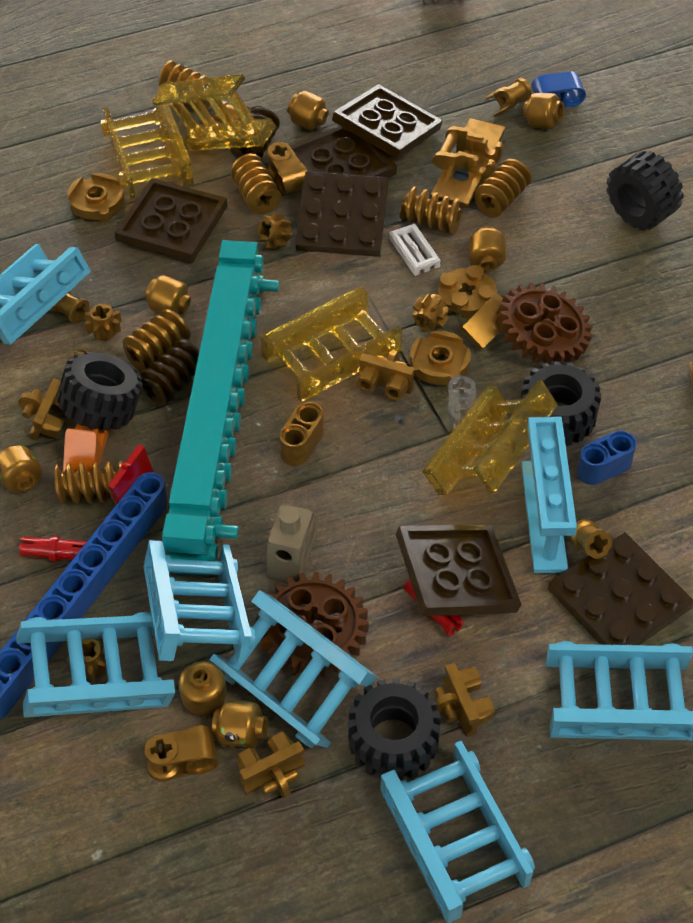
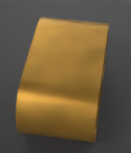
(301, 433)

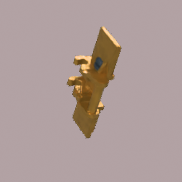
(476, 159)

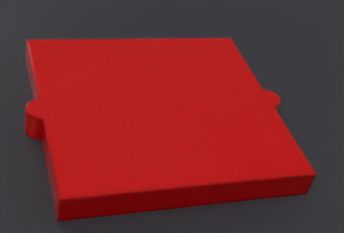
(135, 466)

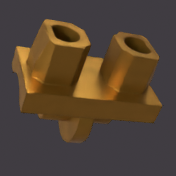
(386, 372)
(44, 421)
(457, 699)
(273, 771)

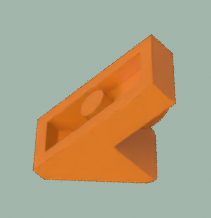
(84, 446)

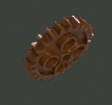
(544, 324)
(322, 599)

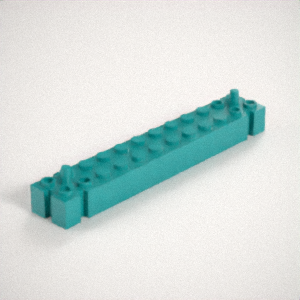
(213, 407)

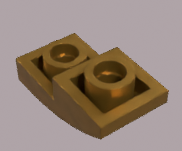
(482, 325)

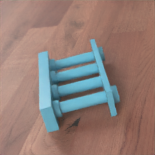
(34, 287)
(548, 495)
(166, 610)
(323, 655)
(81, 695)
(615, 723)
(433, 859)

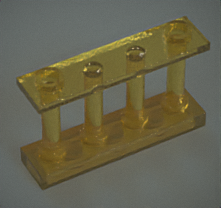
(167, 132)
(212, 134)
(318, 322)
(475, 429)

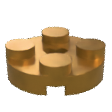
(82, 199)
(466, 279)
(439, 343)

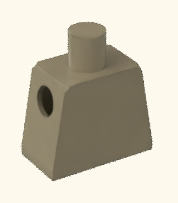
(294, 533)

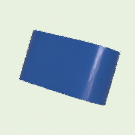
(563, 84)
(606, 457)

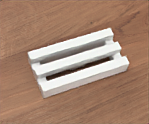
(421, 263)

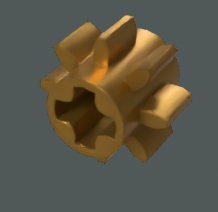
(274, 231)
(430, 312)
(103, 322)
(93, 658)

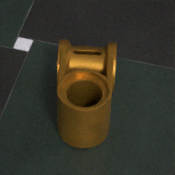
(285, 168)
(185, 752)

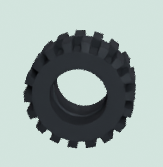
(644, 190)
(573, 388)
(99, 390)
(400, 703)

